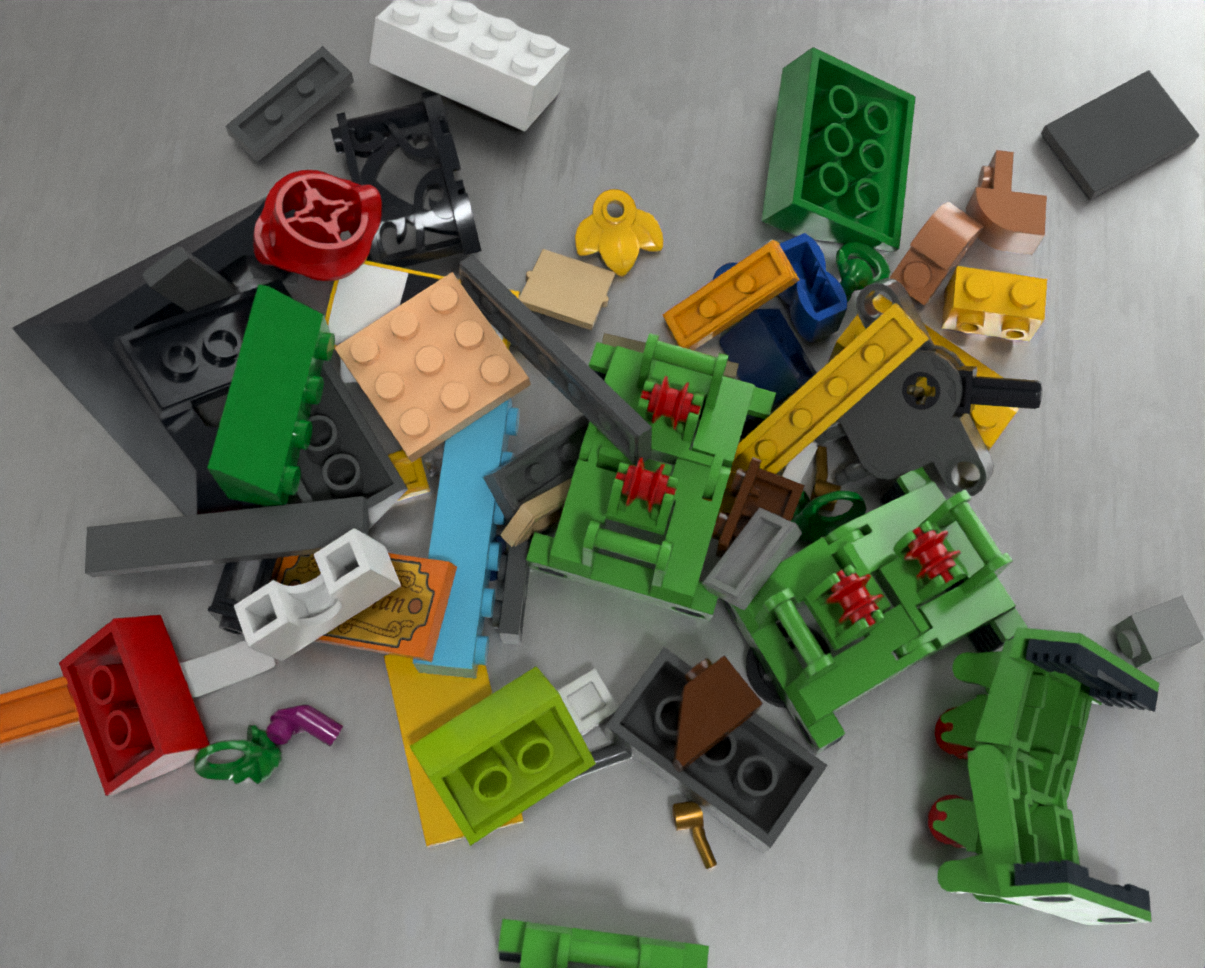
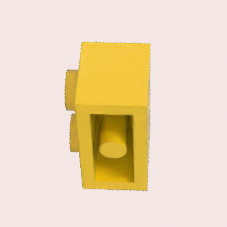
(994, 303)

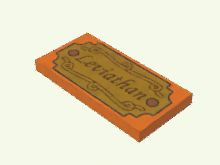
(400, 623)

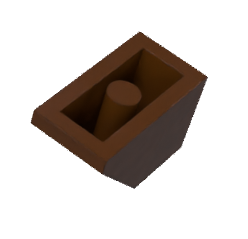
(711, 709)

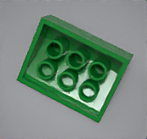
(839, 154)

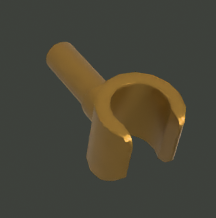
(821, 485)
(690, 816)

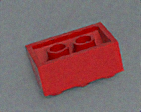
(133, 702)

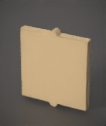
(567, 289)

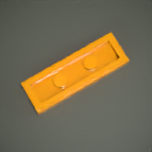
(731, 296)

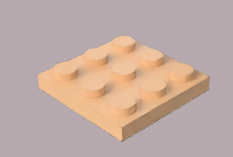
(432, 366)

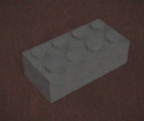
(745, 781)

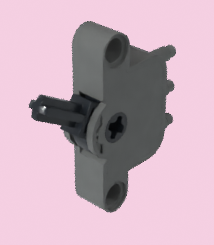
(903, 429)

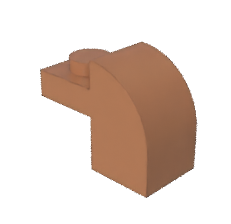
(1011, 219)
(936, 251)

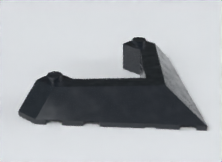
(78, 348)

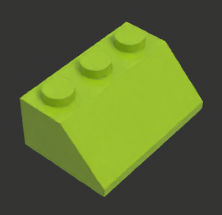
(503, 754)

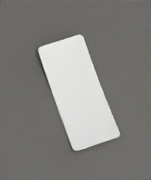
(224, 668)

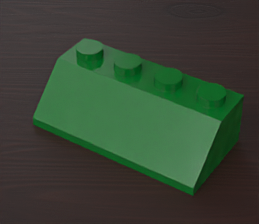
(271, 400)

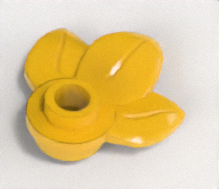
(620, 237)

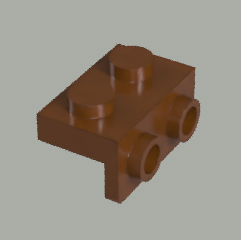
(755, 490)

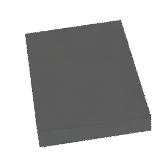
(1119, 134)

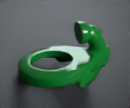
(857, 273)
(815, 525)
(258, 762)

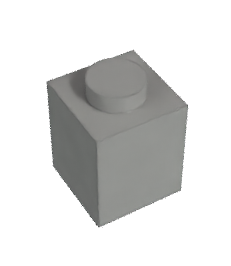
(1158, 632)

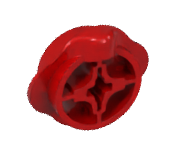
(311, 239)

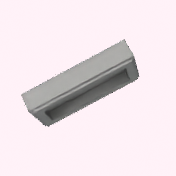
(752, 558)

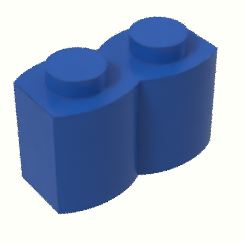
(818, 298)

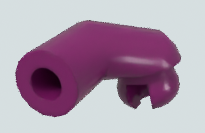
(299, 720)

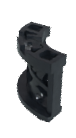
(448, 216)

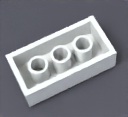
(470, 57)

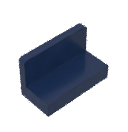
(768, 353)

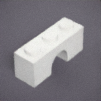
(288, 618)

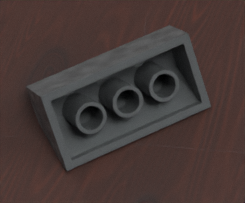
(346, 454)

